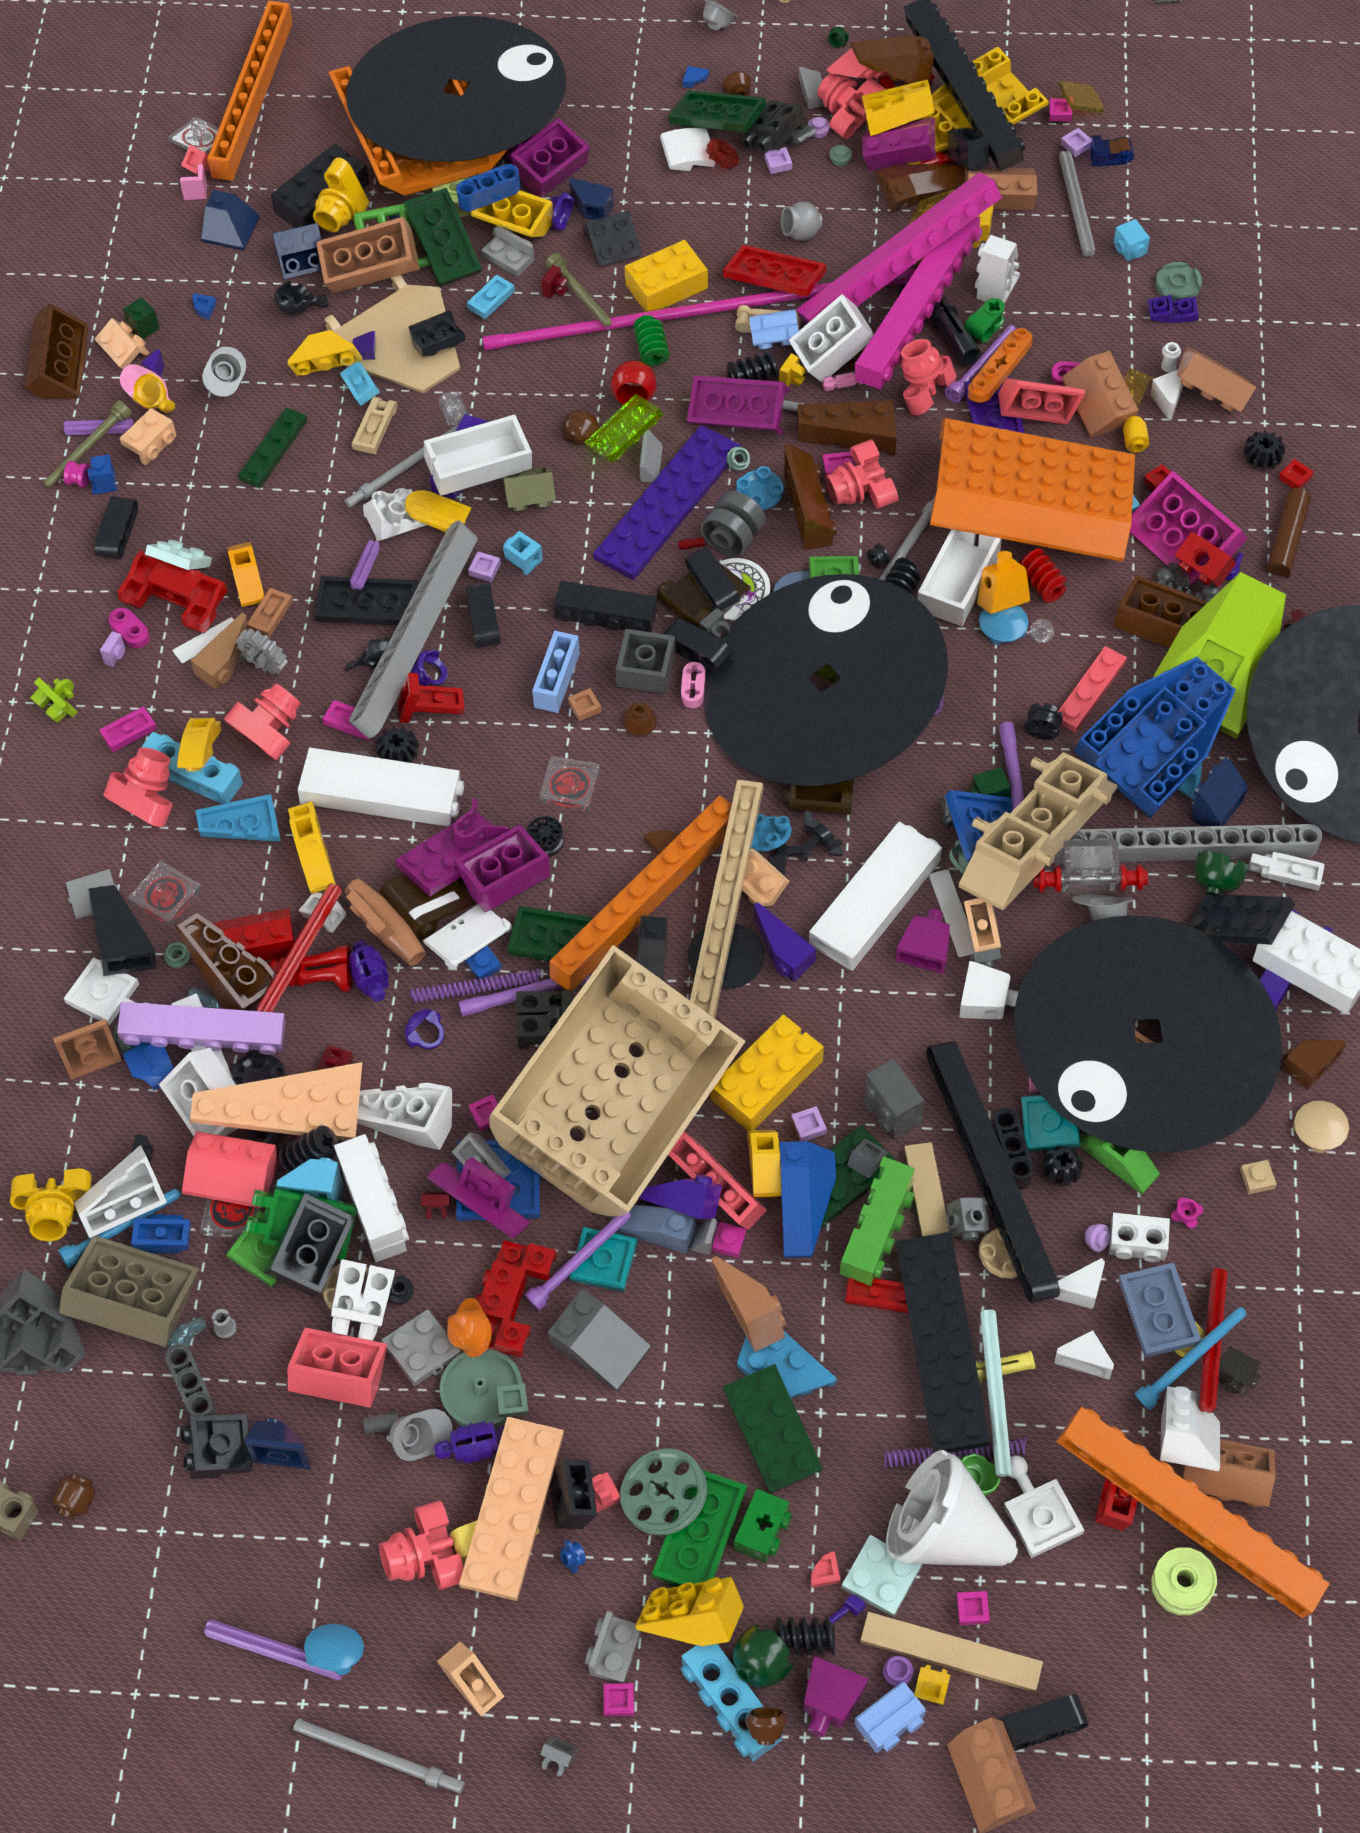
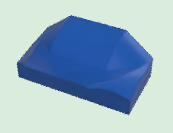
(148, 1063)
(161, 1234)

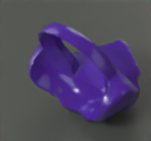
(561, 210)
(429, 657)
(413, 1037)

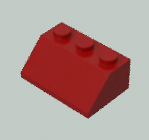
(263, 934)

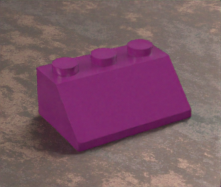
(901, 144)
(550, 157)
(503, 868)

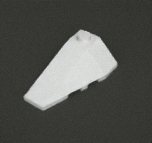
(411, 1114)

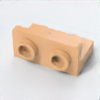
(762, 880)

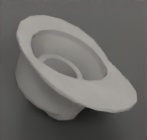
(717, 15)
(224, 371)
(1103, 906)
(418, 1433)

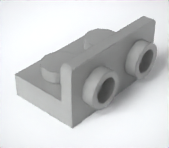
(509, 251)
(613, 1649)

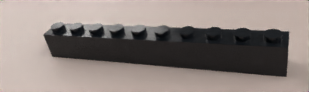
(965, 85)

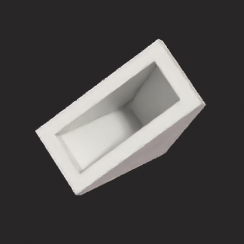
(1166, 392)
(1082, 1285)
(1085, 1355)

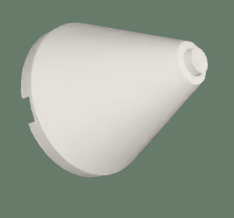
(947, 1519)

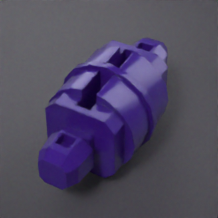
(368, 970)
(476, 1434)

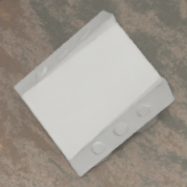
(388, 514)

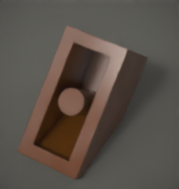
(1312, 1059)

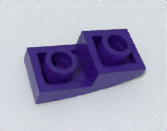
(1165, 310)

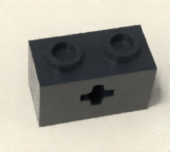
(968, 148)
(573, 1494)

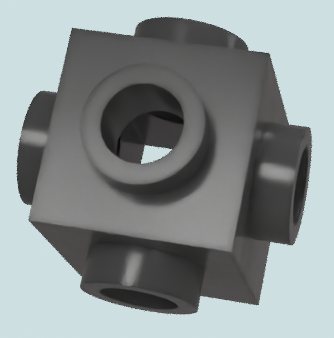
(967, 1218)

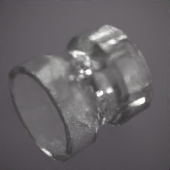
(452, 410)

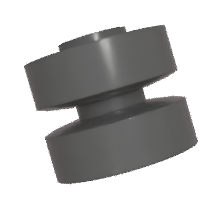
(733, 523)

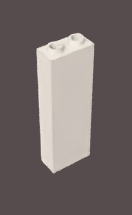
(380, 787)
(875, 895)

